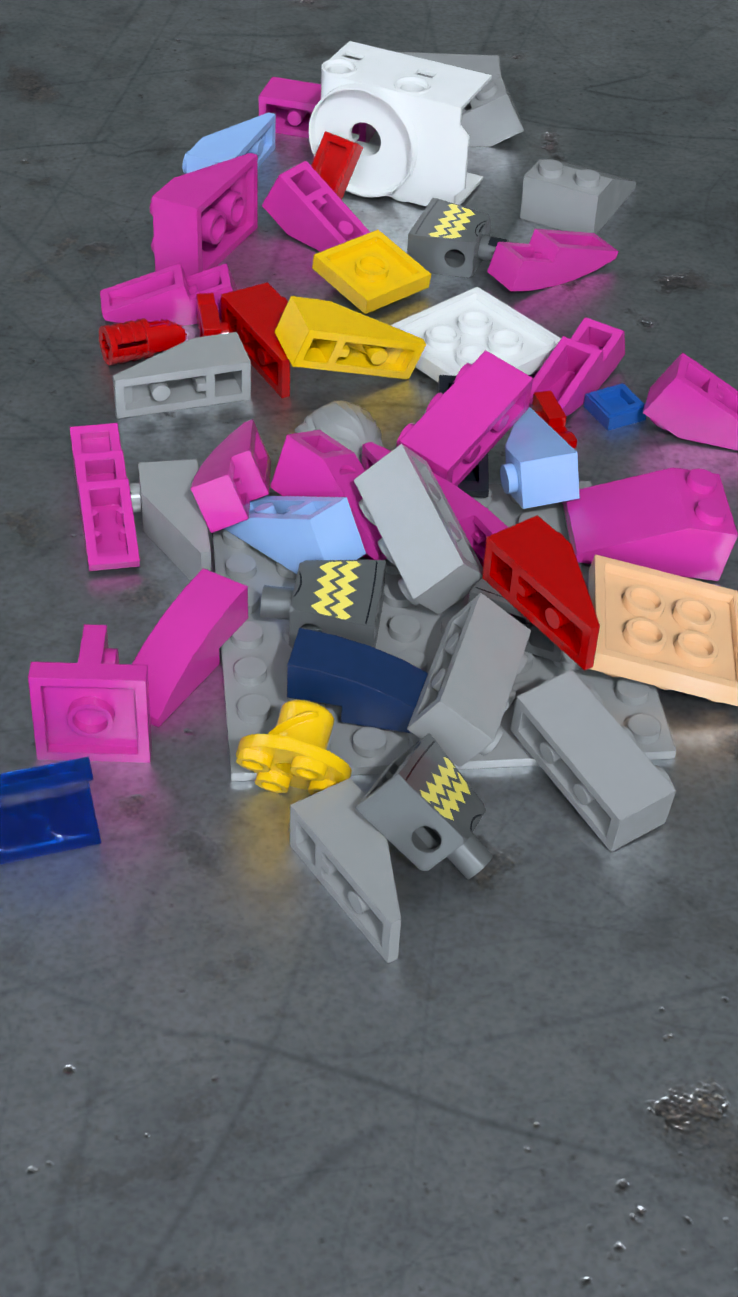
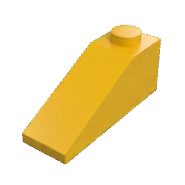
(342, 340)

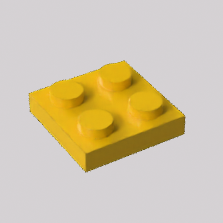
(371, 271)

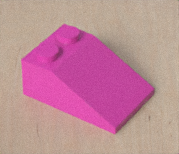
(205, 214)
(657, 521)

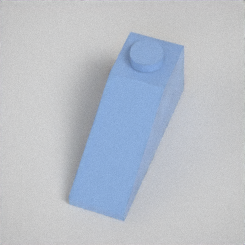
(250, 136)
(538, 464)
(301, 529)

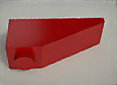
(255, 316)
(544, 582)

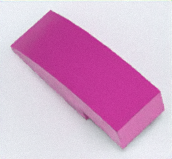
(549, 259)
(165, 295)
(580, 364)
(232, 478)
(188, 640)

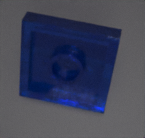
(47, 811)

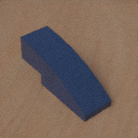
(365, 681)

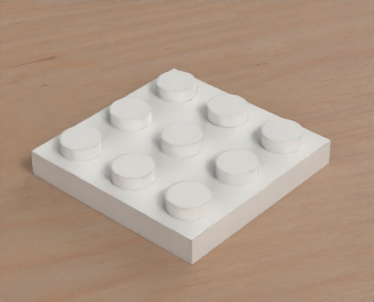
(469, 325)

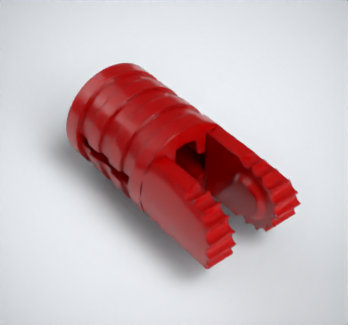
(138, 339)

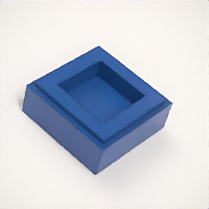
(615, 406)

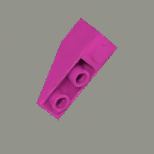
(323, 467)

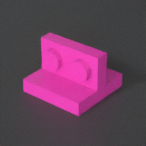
(91, 705)

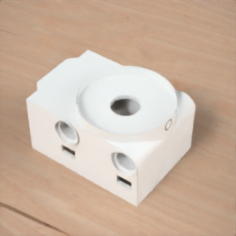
(416, 118)

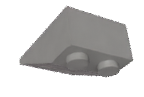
(572, 196)

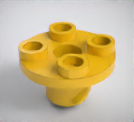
(294, 751)

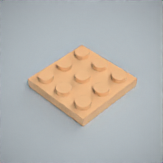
(665, 630)

